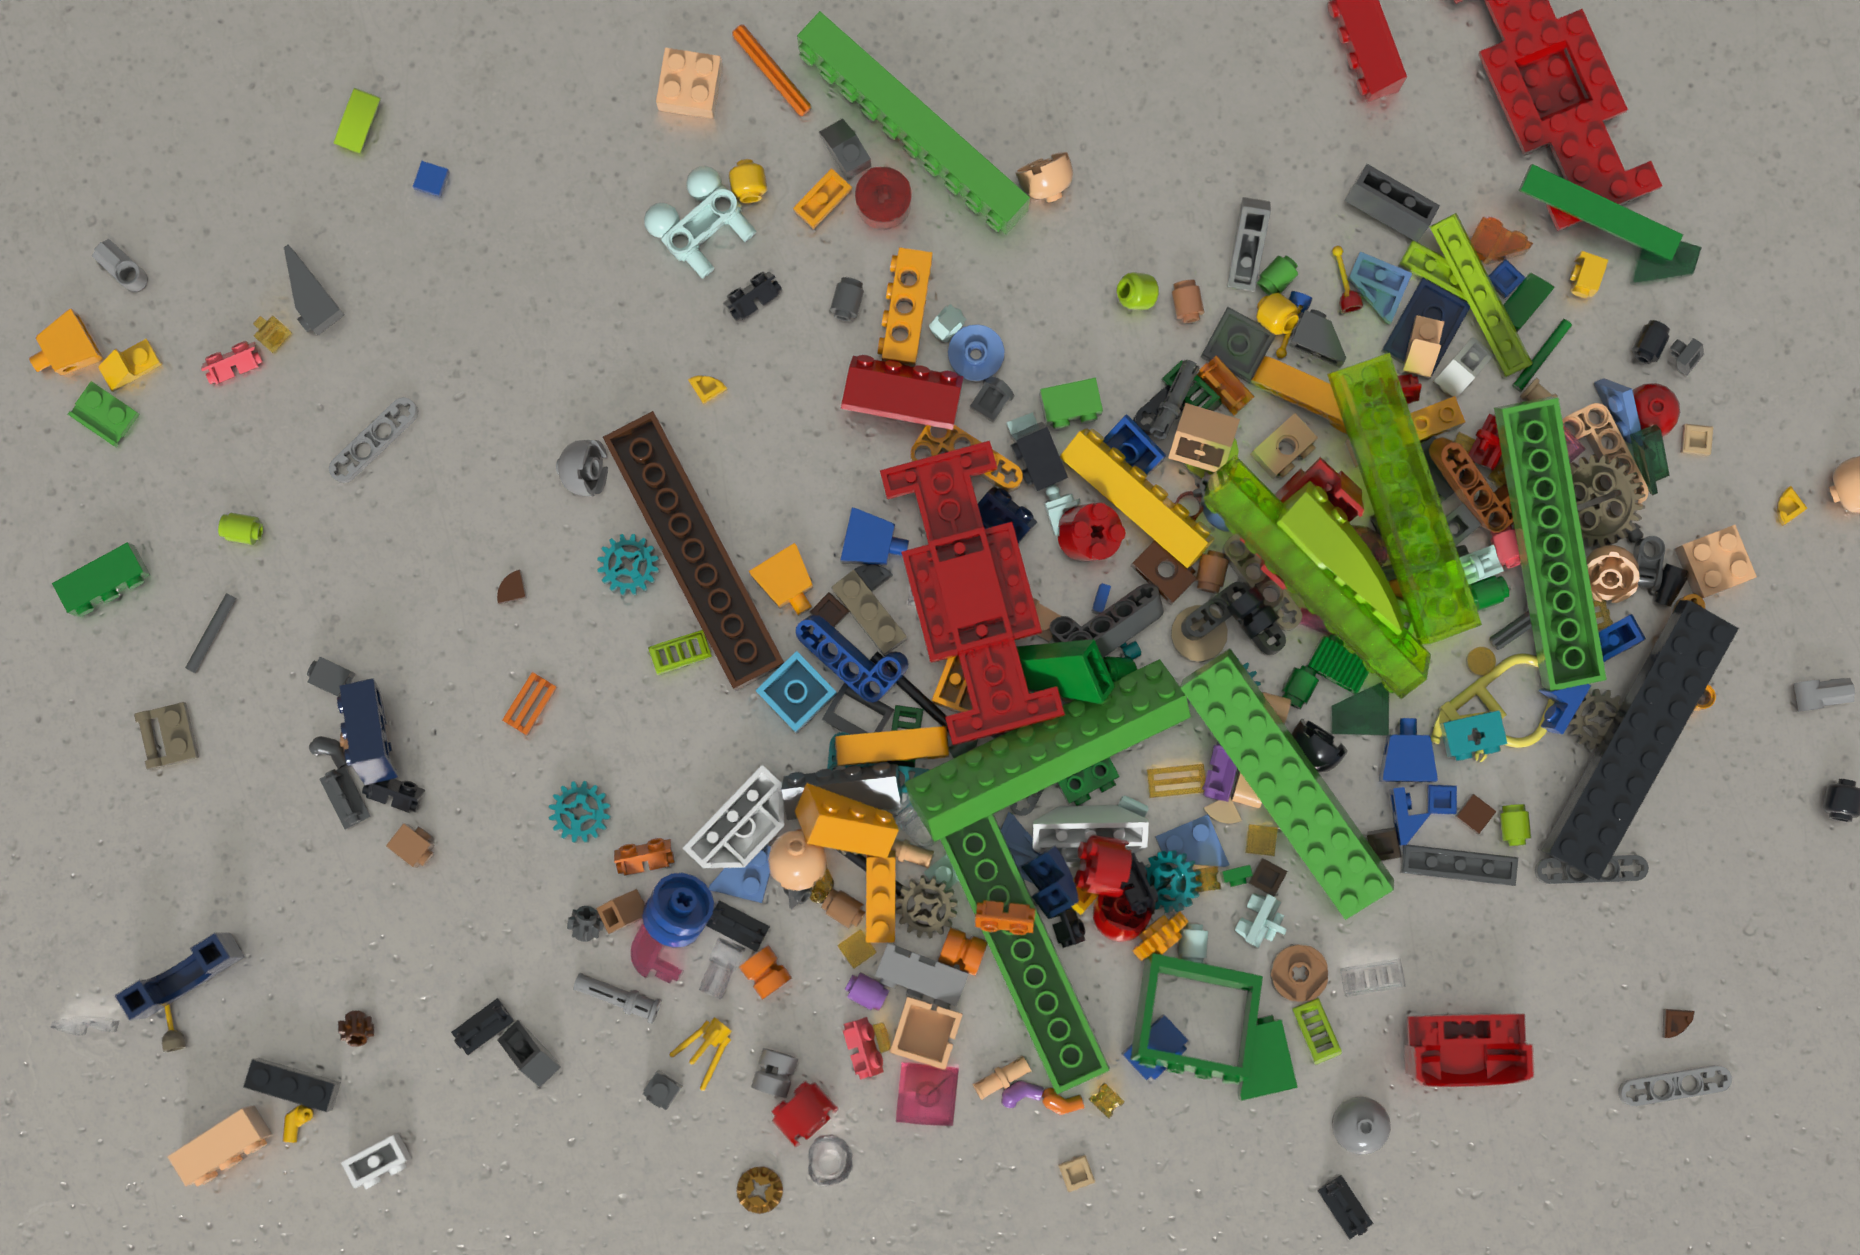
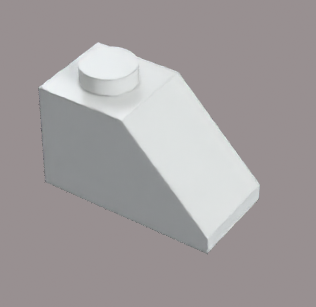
(1464, 368)

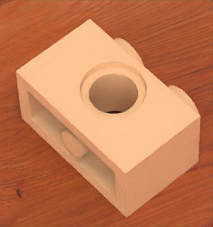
(1291, 431)

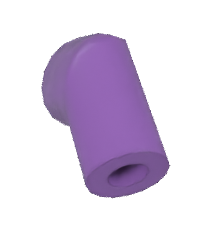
(1020, 1090)

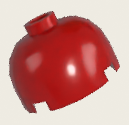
(1656, 406)
(1117, 920)

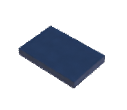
(1430, 302)

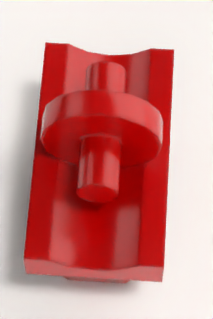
(1487, 446)

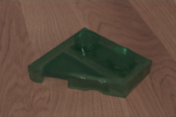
(1652, 267)
(1362, 713)

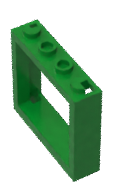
(1205, 973)

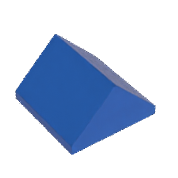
(1135, 445)

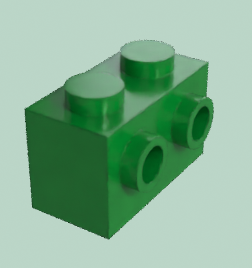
(1079, 785)

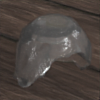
(829, 1160)

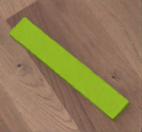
(1481, 295)

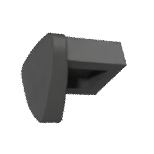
(992, 398)

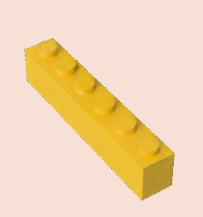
(1137, 497)

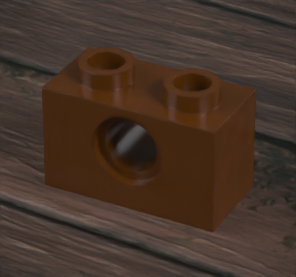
(1169, 587)

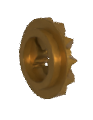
(772, 1194)

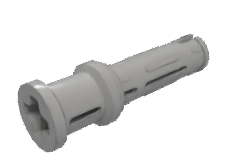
(629, 1001)

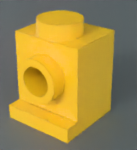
(1588, 274)

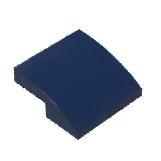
(1053, 881)

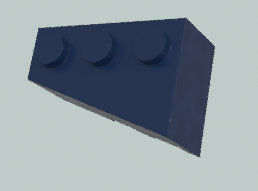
(365, 731)

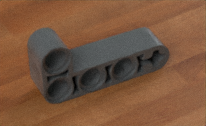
(1115, 623)

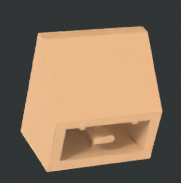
(1203, 438)

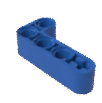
(849, 653)

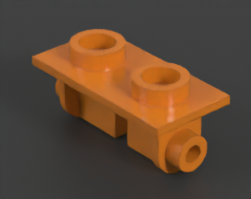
(1226, 385)
(630, 857)
(991, 917)

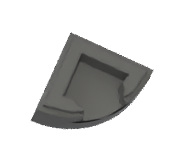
(873, 575)

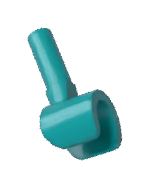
(1131, 650)

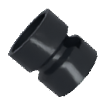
(1253, 612)

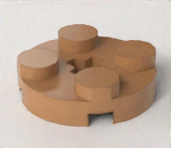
(1299, 956)

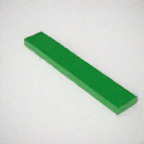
(1600, 212)

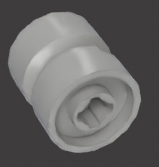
(770, 1082)

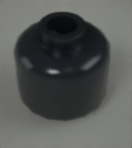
(1842, 800)

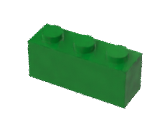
(101, 580)

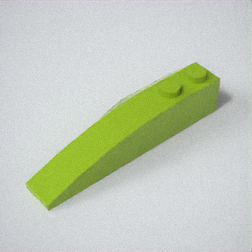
(1333, 543)

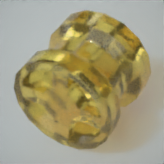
(1208, 879)
(1106, 1100)

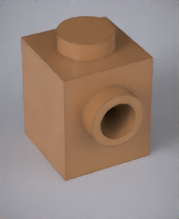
(412, 845)
(621, 911)

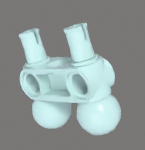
(701, 223)

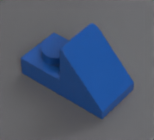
(1620, 637)
(1564, 707)
(1405, 824)

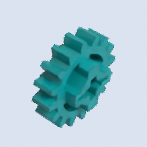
(616, 571)
(578, 825)
(1182, 885)

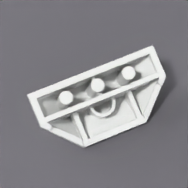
(741, 824)
(1072, 824)

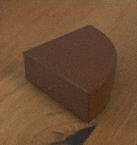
(511, 588)
(1676, 1022)

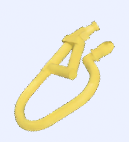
(1447, 711)

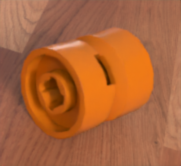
(962, 951)
(765, 972)

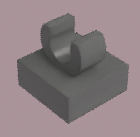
(1687, 355)

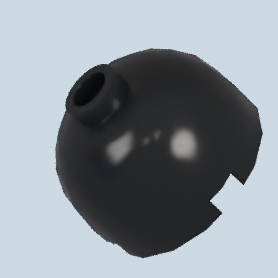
(1318, 746)

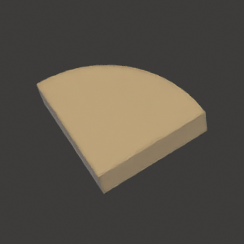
(1223, 812)

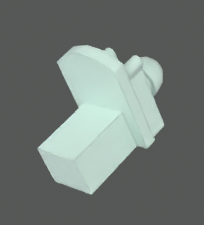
(947, 323)
(1056, 504)

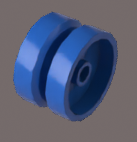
(678, 910)

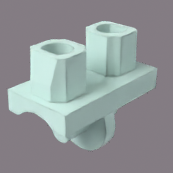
(1481, 564)
(1266, 909)

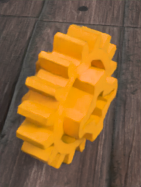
(1160, 935)

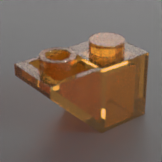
(1496, 243)

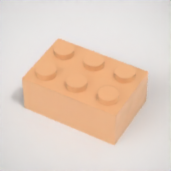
(220, 1147)

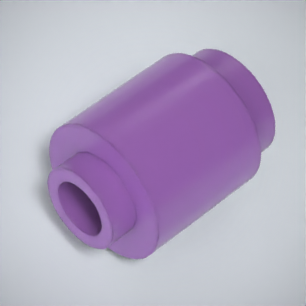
(866, 991)

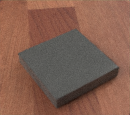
(1239, 344)

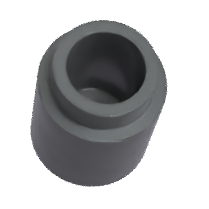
(847, 299)

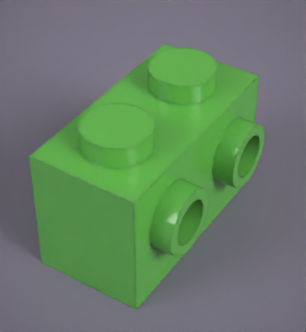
(1071, 403)

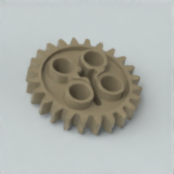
(1607, 524)

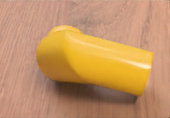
(294, 1120)

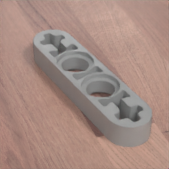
(370, 436)
(1675, 1088)

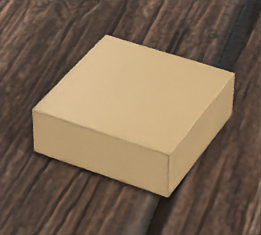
(1696, 439)
(1076, 1173)

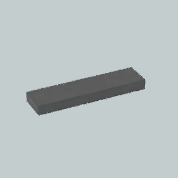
(1459, 865)

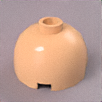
(1046, 177)
(1847, 484)
(1612, 573)
(796, 862)

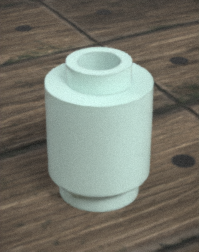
(1193, 943)

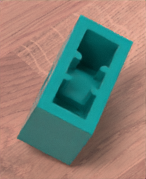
(1490, 729)

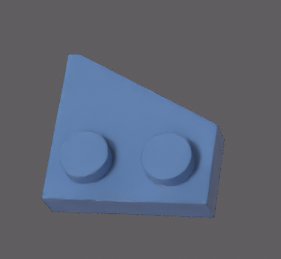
(1197, 841)
(745, 882)

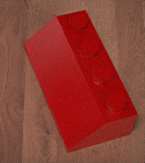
(1369, 47)
(902, 392)

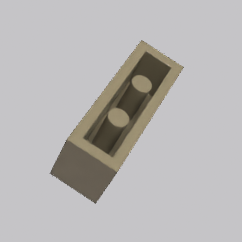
(869, 613)

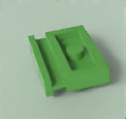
(103, 414)

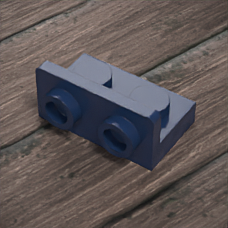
(998, 508)

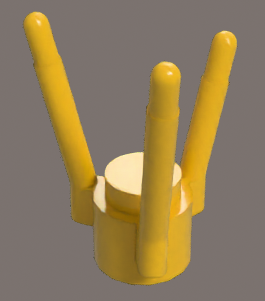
(714, 1034)

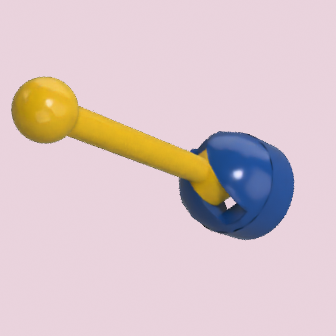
(1302, 302)

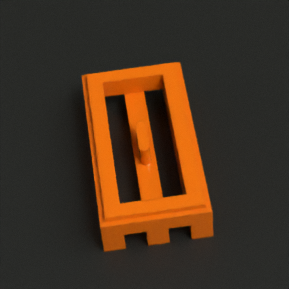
(520, 697)

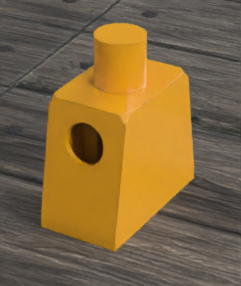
(66, 345)
(785, 579)

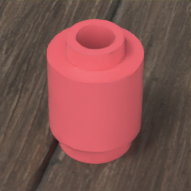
(1506, 547)

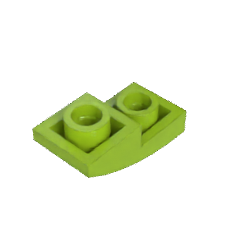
(357, 120)

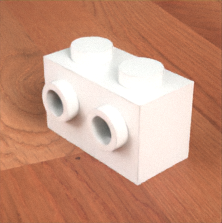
(376, 1160)

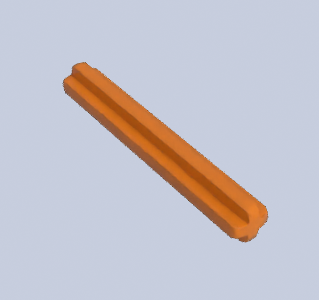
(771, 70)

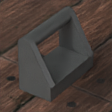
(848, 727)

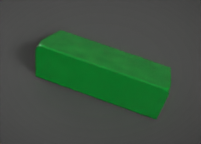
(1527, 299)

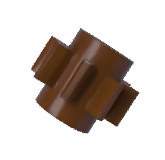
(356, 1028)

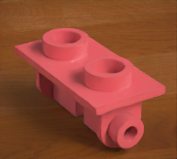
(241, 356)
(861, 1035)

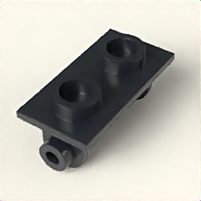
(760, 288)
(404, 794)
(1142, 894)
(738, 926)
(1070, 929)
(482, 1027)
(1345, 1207)

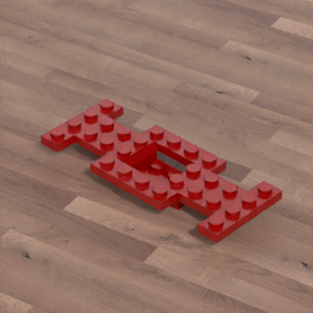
(1548, 104)
(971, 593)

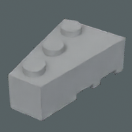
(921, 976)

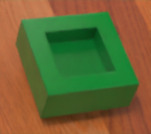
(1236, 876)

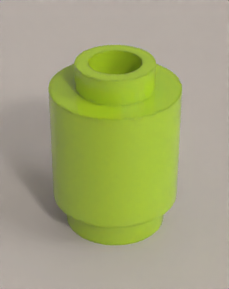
(240, 528)
(1515, 824)

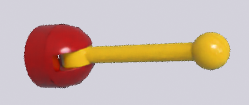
(1349, 300)

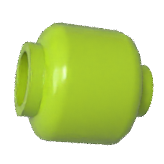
(1138, 291)

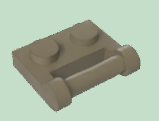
(175, 732)

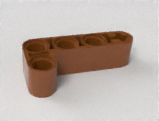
(1471, 483)

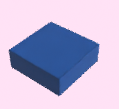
(431, 178)
(1505, 278)
(1101, 598)
(1441, 799)

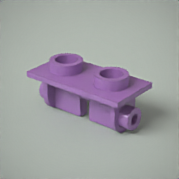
(1221, 777)

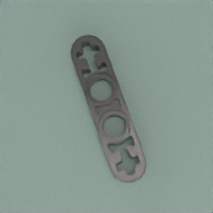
(1626, 875)

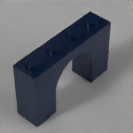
(207, 960)

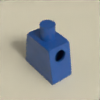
(870, 540)
(1408, 756)

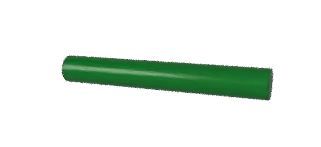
(1542, 355)

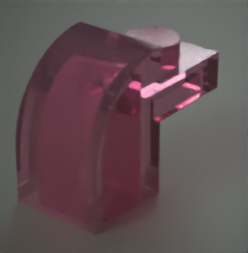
(645, 958)

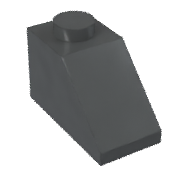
(846, 148)
(1318, 338)
(528, 1054)

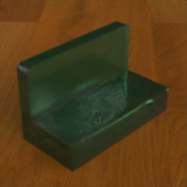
(1650, 456)

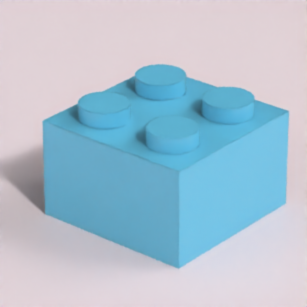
(796, 692)

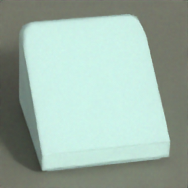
(1133, 806)

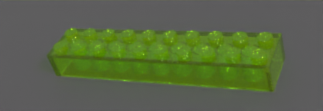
(1404, 499)
(1253, 514)

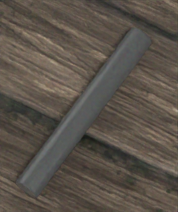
(210, 633)

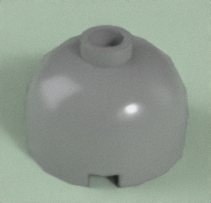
(582, 468)
(1361, 1125)

